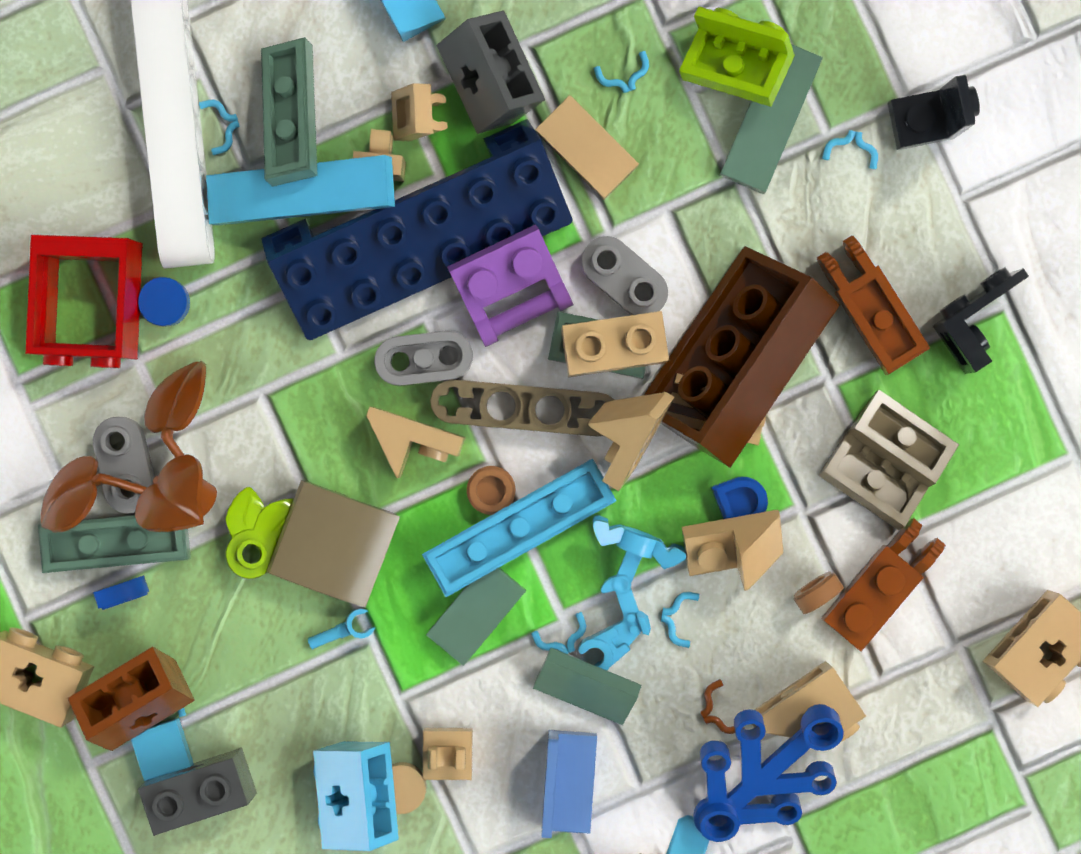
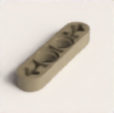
(525, 400)

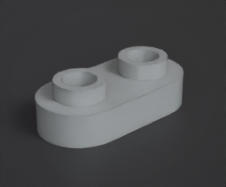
(624, 276)
(423, 358)
(128, 463)

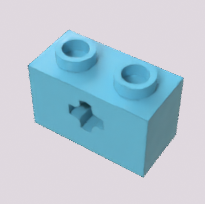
(355, 795)

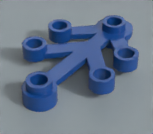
(723, 813)

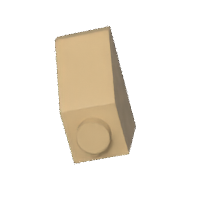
(820, 686)

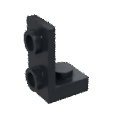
(934, 114)
(967, 342)

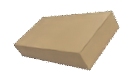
(586, 147)

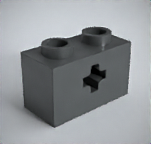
(490, 71)
(198, 792)

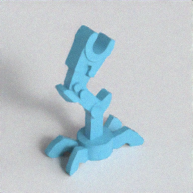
(615, 639)

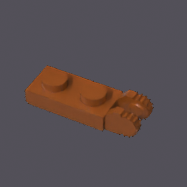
(875, 309)
(881, 587)

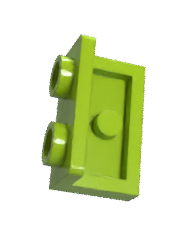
(738, 56)

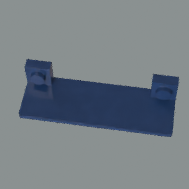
(409, 246)

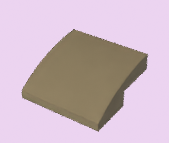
(888, 460)
(333, 544)

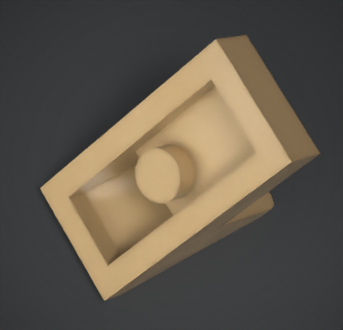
(631, 428)
(398, 434)
(739, 542)

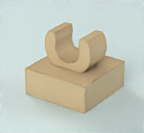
(413, 112)
(381, 144)
(447, 753)

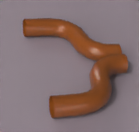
(709, 706)

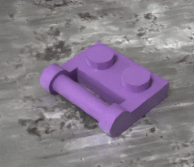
(504, 271)

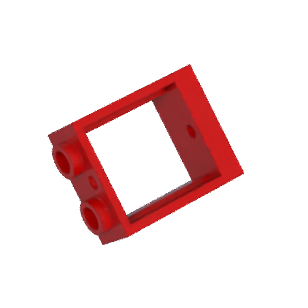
(43, 298)

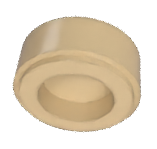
(408, 787)

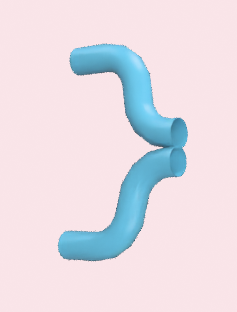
(631, 83)
(229, 130)
(859, 141)
(672, 610)
(559, 646)

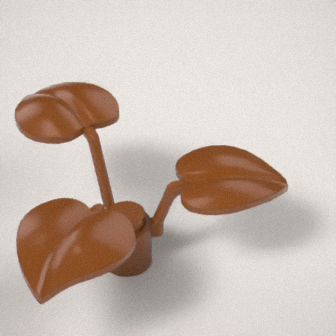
(177, 495)

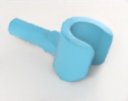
(340, 631)

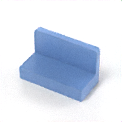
(569, 782)

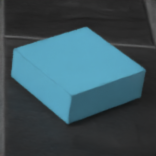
(162, 749)

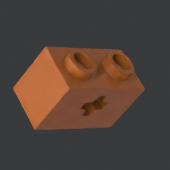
(131, 699)

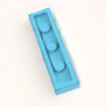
(338, 188)
(518, 528)

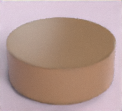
(491, 489)
(818, 592)

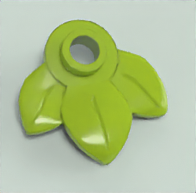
(254, 525)

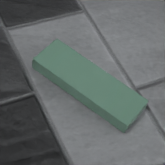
(288, 112)
(768, 128)
(109, 544)

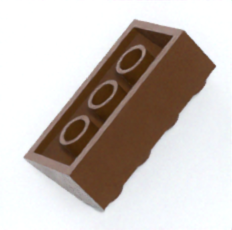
(742, 351)

